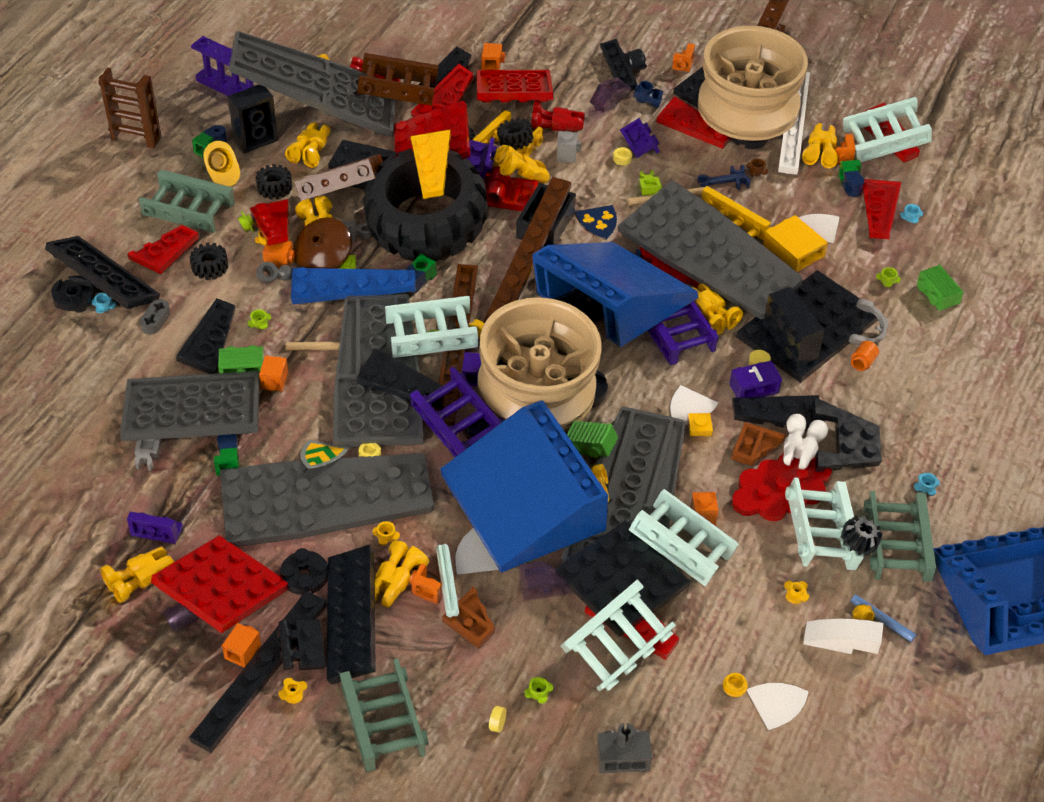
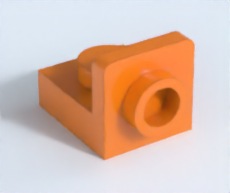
(685, 60)
(847, 149)
(425, 587)

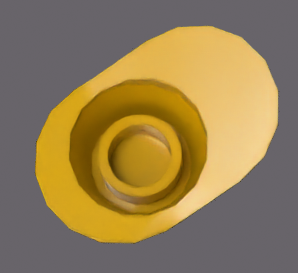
(221, 163)

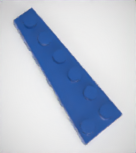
(335, 284)

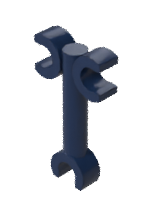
(735, 176)

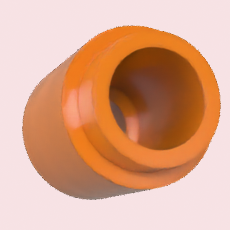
(864, 355)

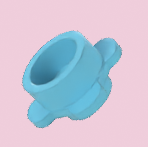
(911, 213)
(103, 303)
(927, 484)

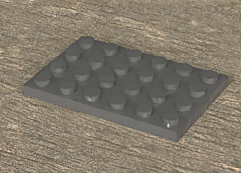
(191, 406)

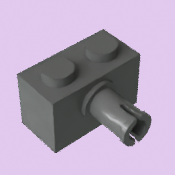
(624, 750)

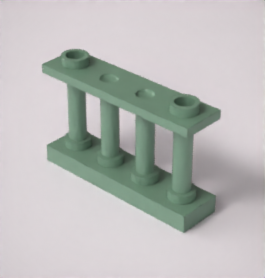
(191, 187)
(920, 526)
(364, 730)

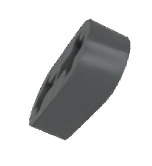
(152, 315)

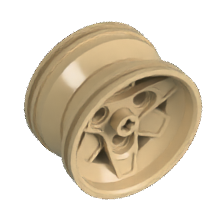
(752, 82)
(528, 339)

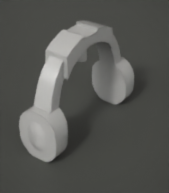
(868, 306)

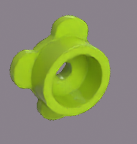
(246, 222)
(888, 277)
(259, 319)
(543, 685)

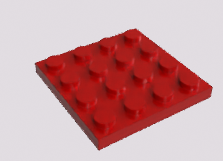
(514, 85)
(447, 118)
(220, 583)

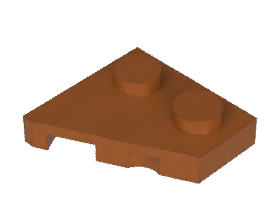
(755, 444)
(472, 620)

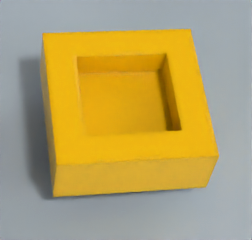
(700, 424)

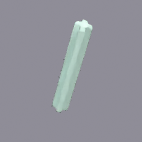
(447, 580)

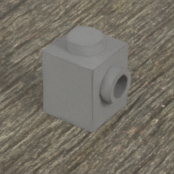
(567, 147)

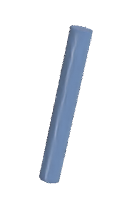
(887, 620)

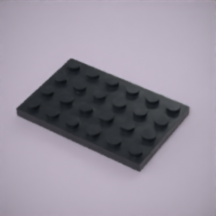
(834, 310)

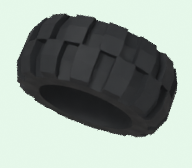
(429, 233)

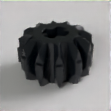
(861, 535)

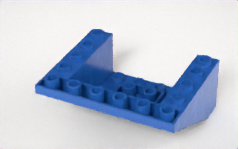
(630, 288)
(527, 489)
(997, 588)

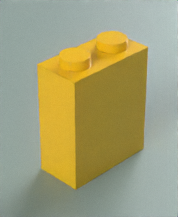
(795, 243)

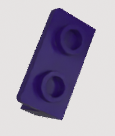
(639, 137)
(480, 156)
(154, 527)

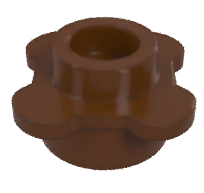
(757, 167)

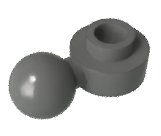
(283, 272)

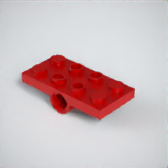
(508, 191)

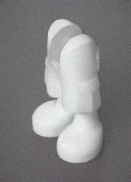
(802, 448)

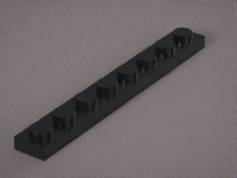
(252, 678)

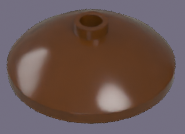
(329, 251)

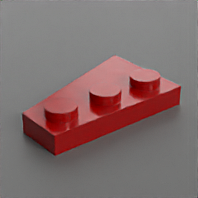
(164, 252)

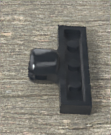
(623, 64)

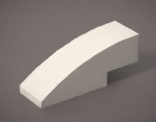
(844, 635)

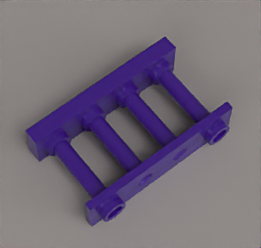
(217, 78)
(671, 349)
(436, 418)

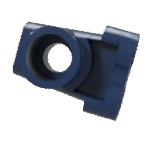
(645, 93)

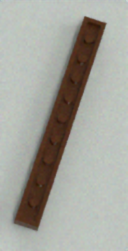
(532, 242)
(464, 286)

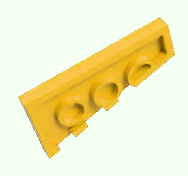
(431, 161)

